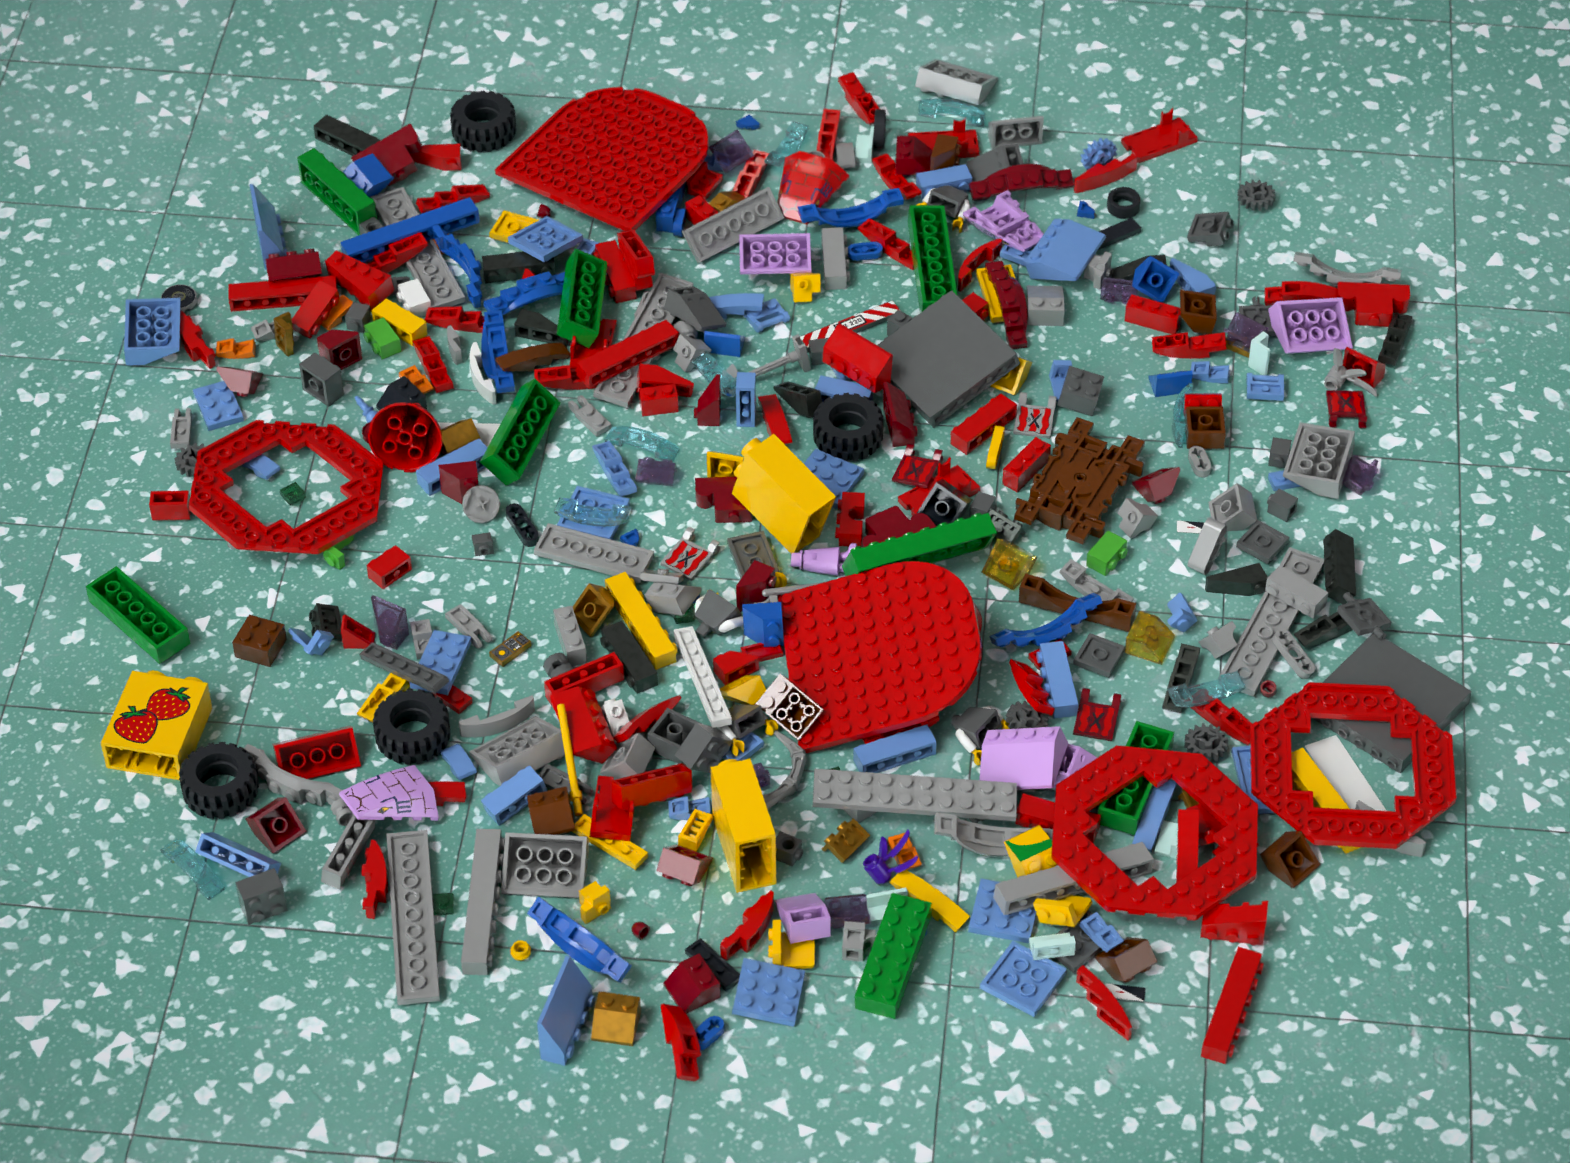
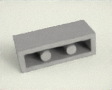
(1296, 591)
(569, 635)

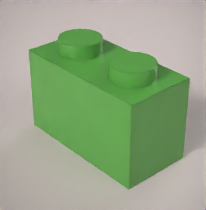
(382, 338)
(1107, 553)

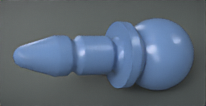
(369, 412)

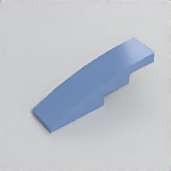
(737, 303)
(614, 468)
(1154, 814)

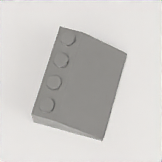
(955, 82)
(1320, 458)
(527, 744)
(544, 865)

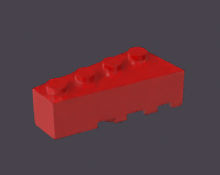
(360, 279)

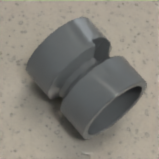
(556, 665)

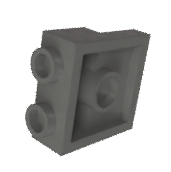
(1211, 228)

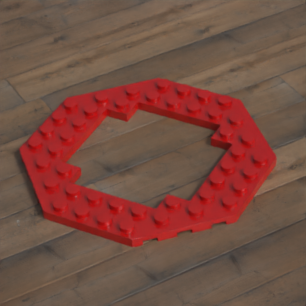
(312, 537)
(1431, 766)
(1106, 881)

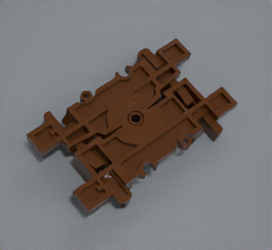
(1101, 472)

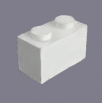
(413, 297)

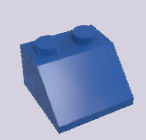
(368, 175)
(764, 623)

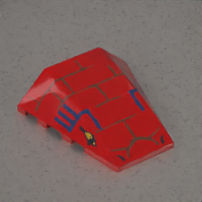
(808, 181)

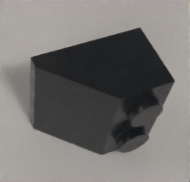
(401, 391)
(945, 503)

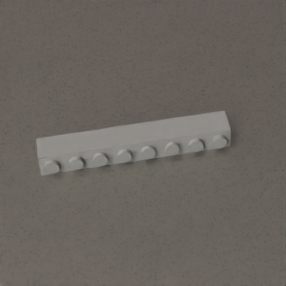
(1057, 884)
(482, 902)

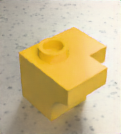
(804, 285)
(594, 901)

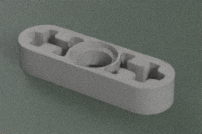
(1294, 662)

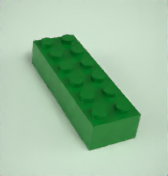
(335, 190)
(582, 298)
(520, 432)
(138, 615)
(1126, 807)
(893, 955)

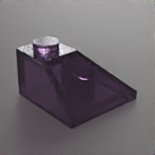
(731, 151)
(389, 622)

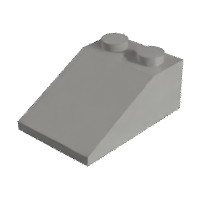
(1045, 305)

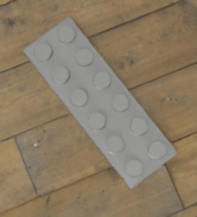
(725, 227)
(593, 552)

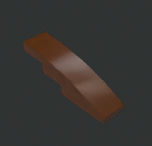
(527, 358)

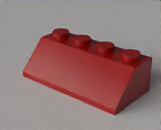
(858, 358)
(586, 724)
(318, 753)

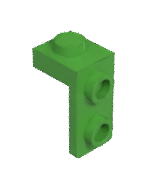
(334, 556)

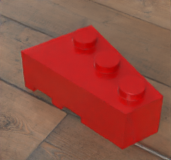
(1236, 923)

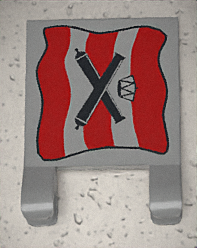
(1033, 419)
(689, 557)

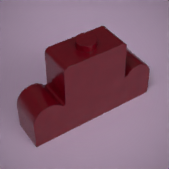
(395, 152)
(718, 493)
(893, 523)

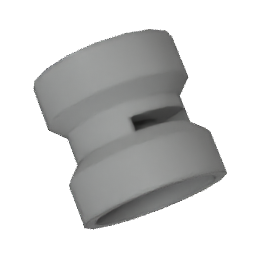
(340, 809)

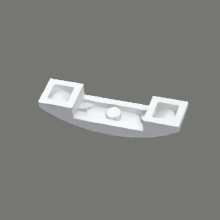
(484, 387)

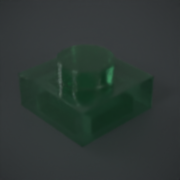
(292, 493)
(688, 617)
(443, 904)

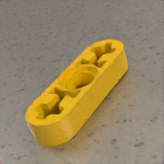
(995, 447)

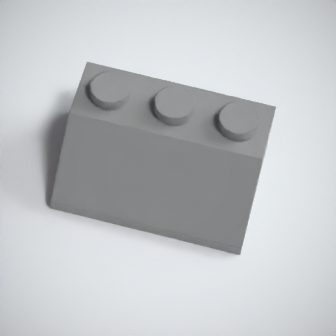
(1016, 131)

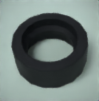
(1123, 193)

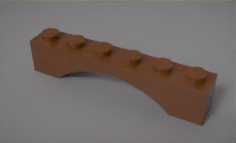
(1041, 594)

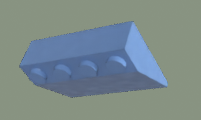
(267, 225)
(1063, 251)
(151, 329)
(564, 1013)

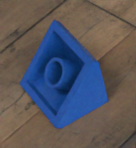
(1154, 279)
(724, 343)
(1170, 383)

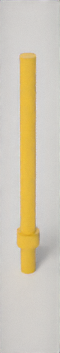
(575, 793)

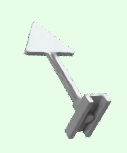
(799, 354)

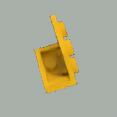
(1063, 911)
(793, 955)

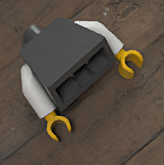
(953, 200)
(716, 614)
(745, 720)
(973, 726)

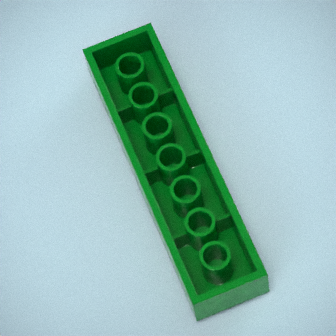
(930, 253)
(924, 546)

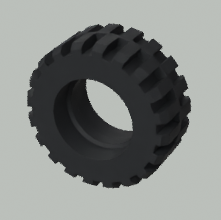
(483, 135)
(848, 410)
(417, 745)
(224, 799)

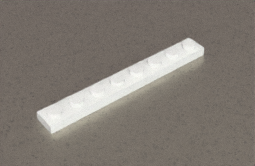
(702, 677)

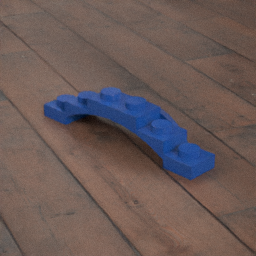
(854, 215)
(465, 258)
(526, 292)
(493, 346)
(1054, 630)
(578, 941)

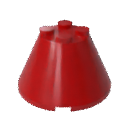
(405, 436)

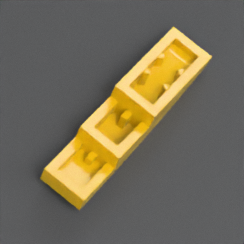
(390, 686)
(942, 906)

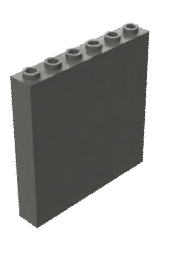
(946, 358)
(1423, 686)

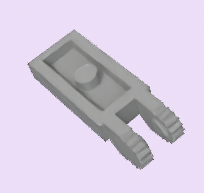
(589, 416)
(181, 429)
(468, 625)

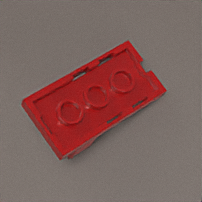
(966, 138)
(1160, 138)
(601, 342)
(955, 476)
(608, 819)

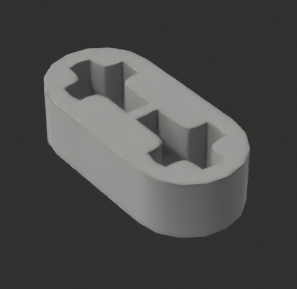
(1195, 462)

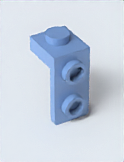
(1057, 375)
(1182, 613)
(314, 645)

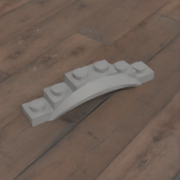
(1335, 276)
(290, 785)
(978, 837)

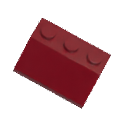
(293, 264)
(898, 416)

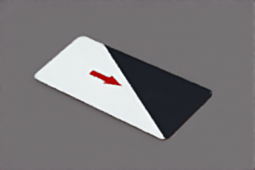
(1189, 527)
(1127, 992)

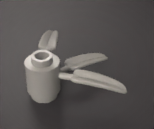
(1339, 374)

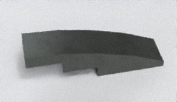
(1395, 338)
(1322, 630)
(1182, 673)

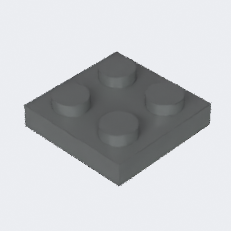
(1262, 542)
(1099, 655)

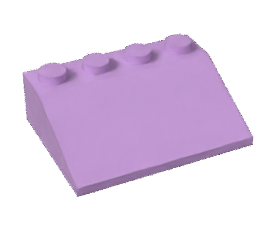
(775, 253)
(1310, 325)
(1023, 756)

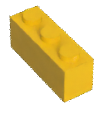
(402, 321)

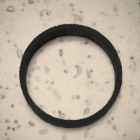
(879, 128)

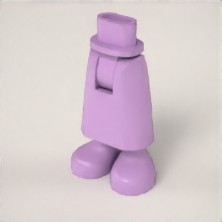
(821, 560)

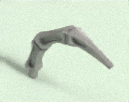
(792, 781)

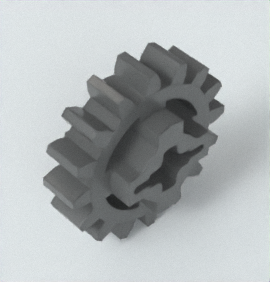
(1256, 195)
(187, 459)
(1025, 717)
(1206, 741)

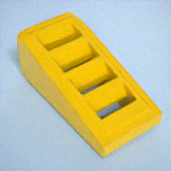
(694, 841)

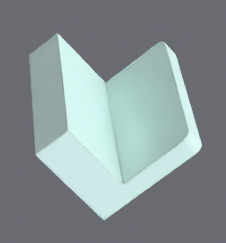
(864, 147)
(1259, 354)
(1167, 840)
(878, 902)
(1052, 946)

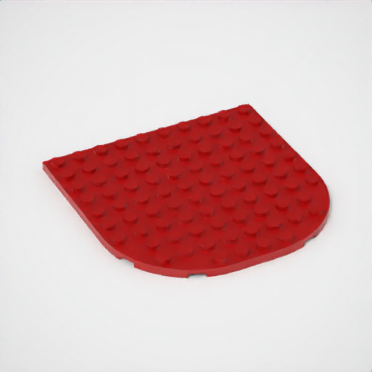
(611, 154)
(880, 649)

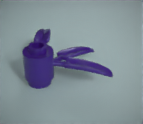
(876, 865)

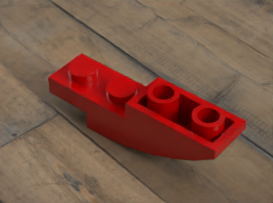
(858, 99)
(1299, 291)
(193, 343)
(1183, 346)
(375, 879)
(754, 925)
(684, 1041)

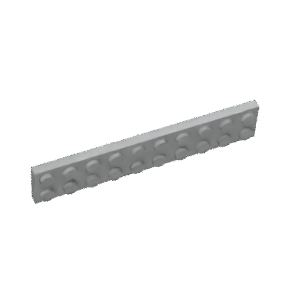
(428, 264)
(623, 386)
(1255, 647)
(914, 794)
(412, 917)

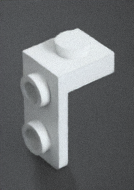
(615, 715)

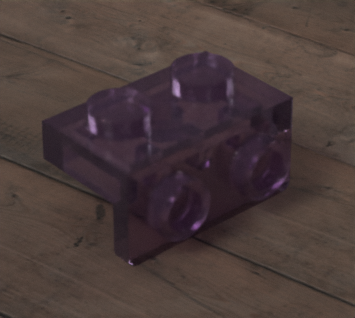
(1117, 290)
(1244, 329)
(1360, 475)
(847, 908)

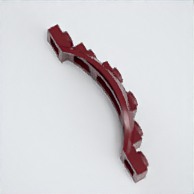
(1020, 178)
(1011, 302)

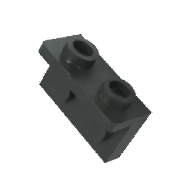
(1006, 528)
(326, 618)

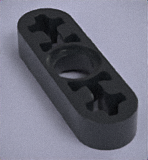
(522, 531)

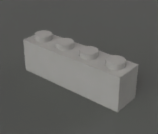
(834, 258)
(346, 851)

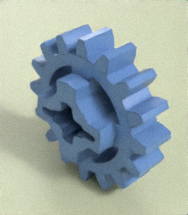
(1098, 152)

